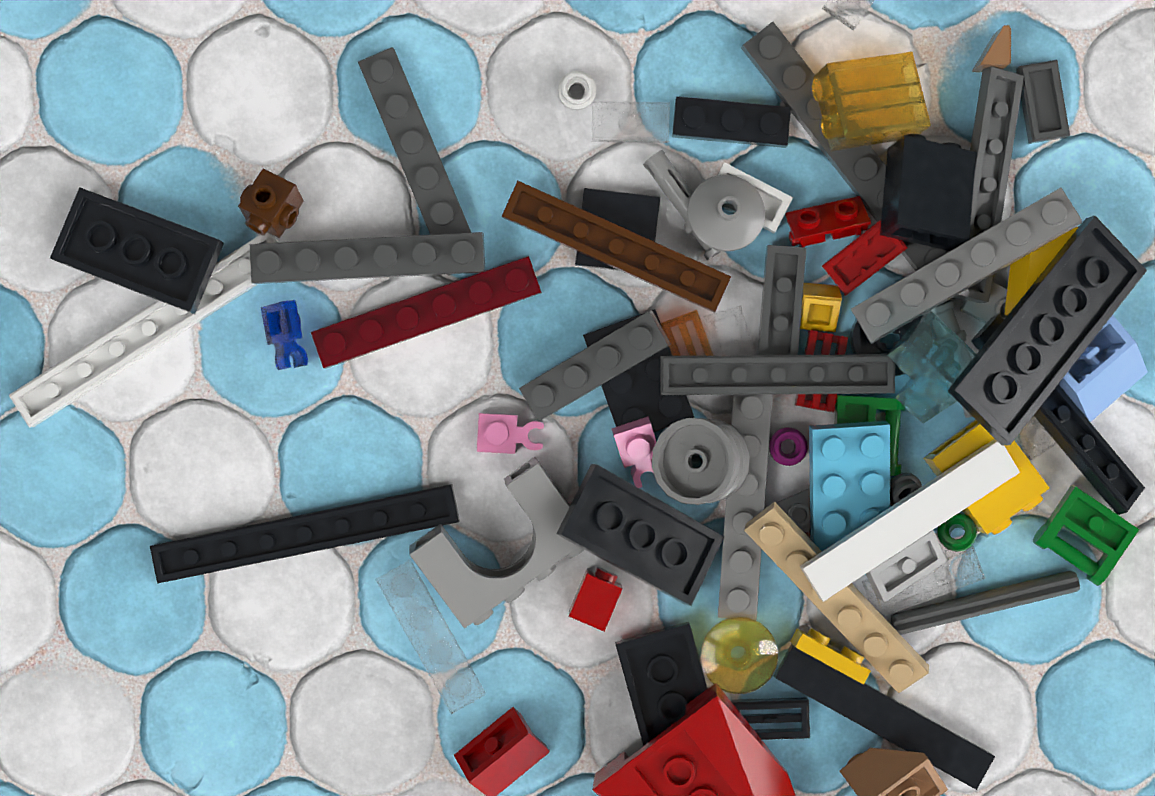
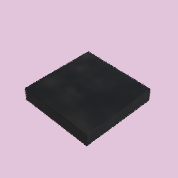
(626, 210)

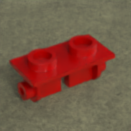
(839, 218)

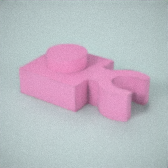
(500, 433)
(635, 446)

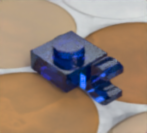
(282, 329)

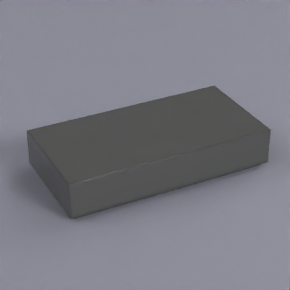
(1043, 102)

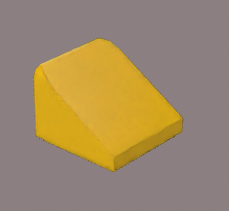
(820, 307)

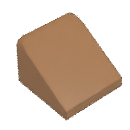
(997, 51)

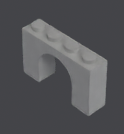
(476, 590)

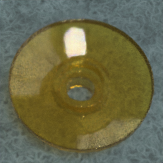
(743, 673)

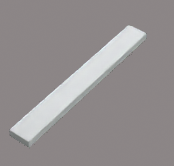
(131, 341)

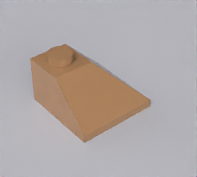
(892, 774)

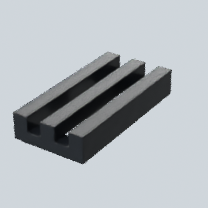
(777, 703)

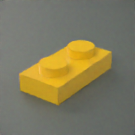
(817, 646)

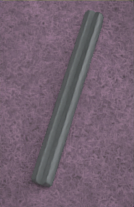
(985, 602)

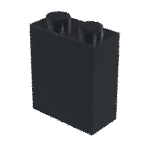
(928, 192)

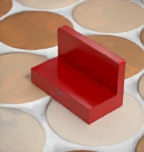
(500, 754)

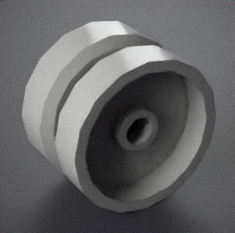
(685, 474)

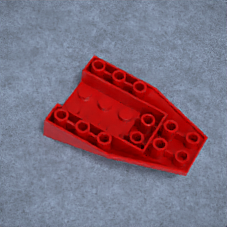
(699, 755)

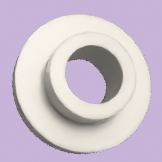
(577, 78)

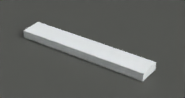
(909, 519)

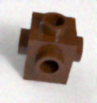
(270, 204)

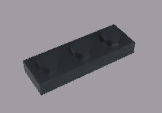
(731, 122)

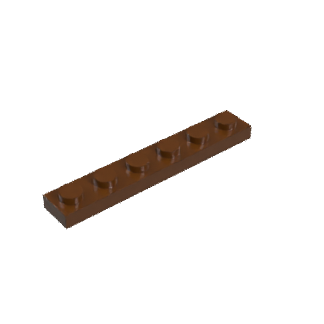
(616, 246)

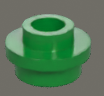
(958, 521)

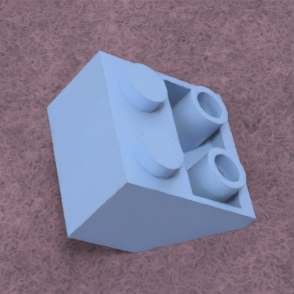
(1104, 370)

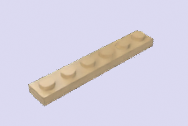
(846, 609)

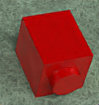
(596, 598)

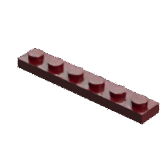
(426, 312)

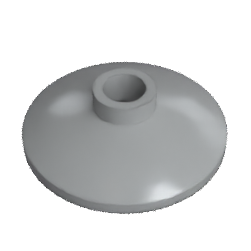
(722, 230)

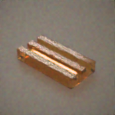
(700, 332)

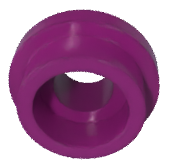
(796, 455)

